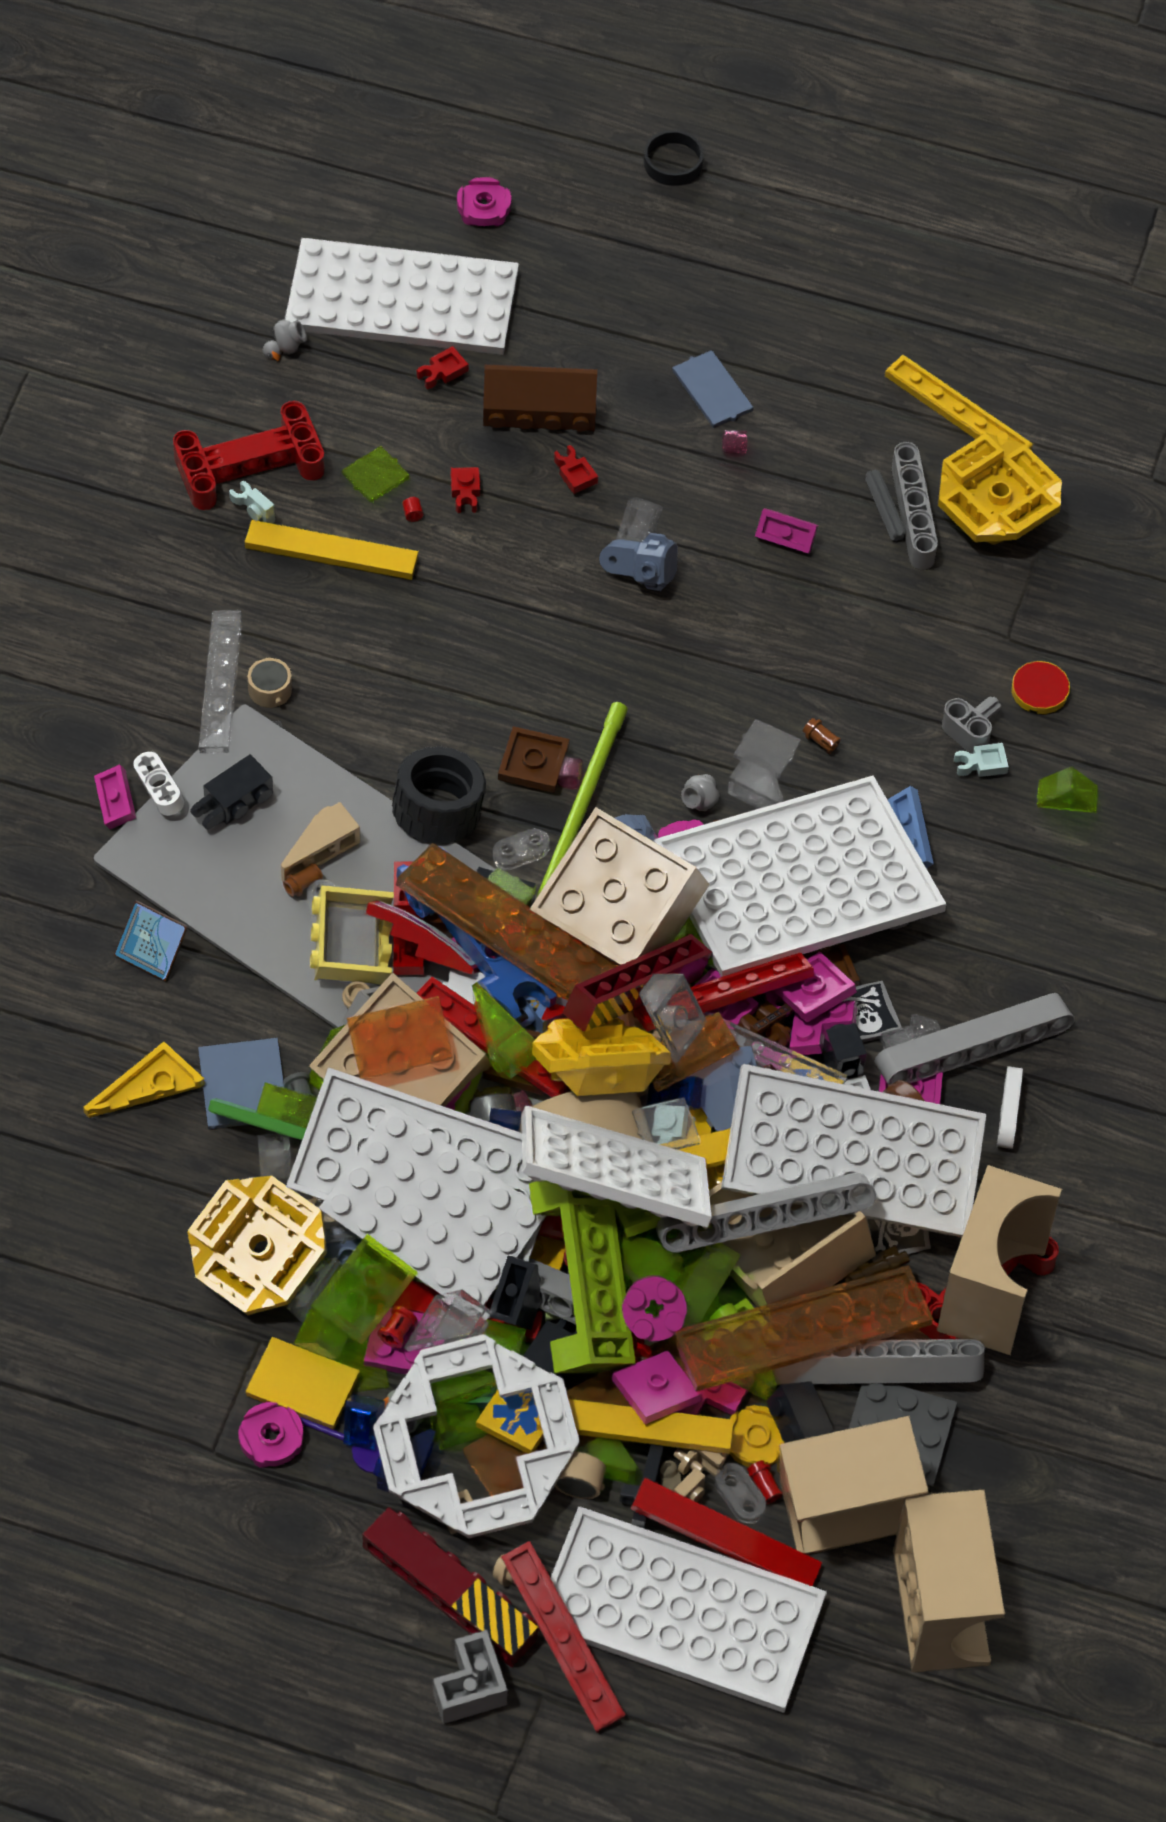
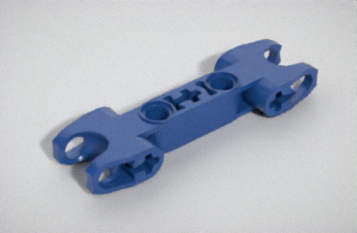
(502, 978)

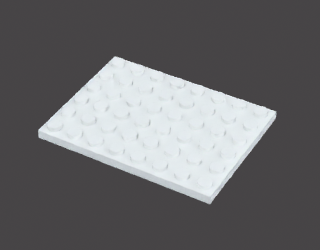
(804, 875)

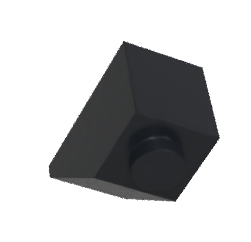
(517, 1293)

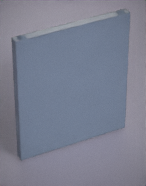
(238, 1075)

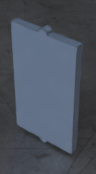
(712, 389)

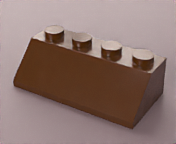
(539, 397)

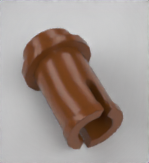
(821, 735)
(300, 881)

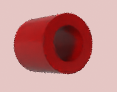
(412, 509)

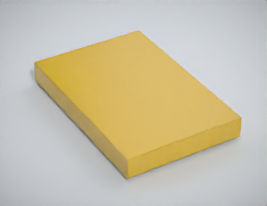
(303, 1382)

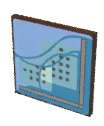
(151, 940)

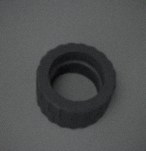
(434, 819)

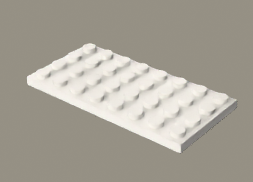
(402, 296)
(353, 1107)
(812, 1130)
(686, 1608)

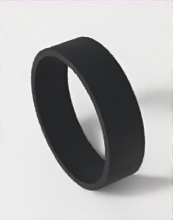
(678, 137)

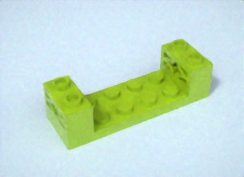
(595, 1280)

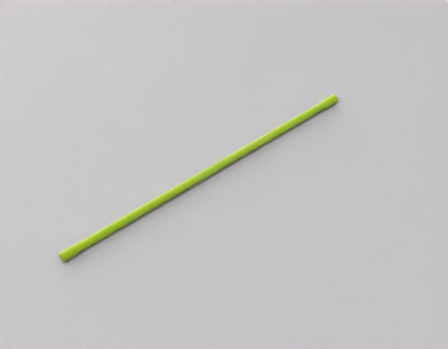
(611, 727)

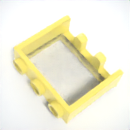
(348, 940)

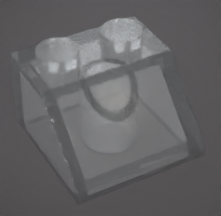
(673, 1011)
(449, 1319)

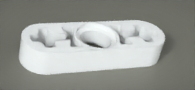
(158, 793)
(1009, 1107)

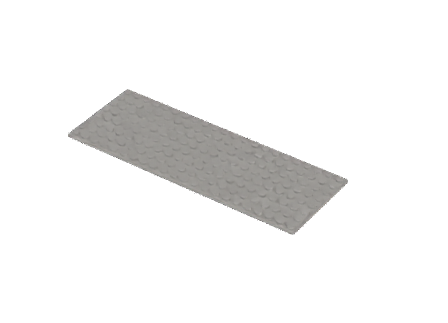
(230, 876)

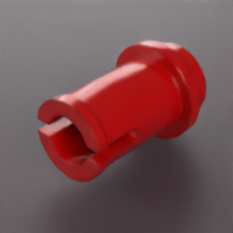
(763, 1479)

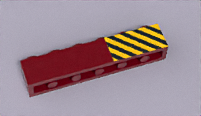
(618, 989)
(449, 1585)

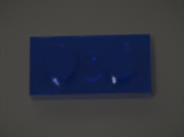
(689, 1088)

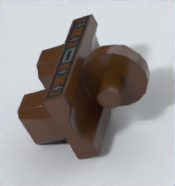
(770, 1023)

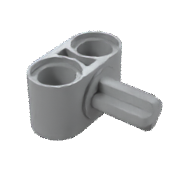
(970, 721)

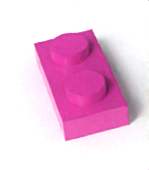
(786, 530)
(115, 796)

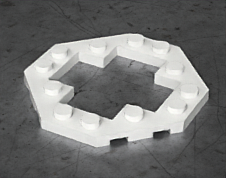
(439, 1494)

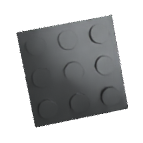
(928, 1416)

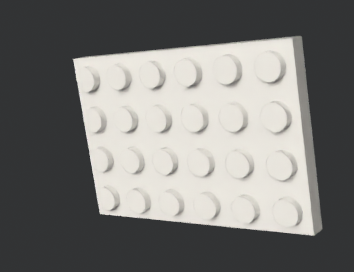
(615, 1167)
(432, 1207)

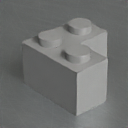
(477, 1684)

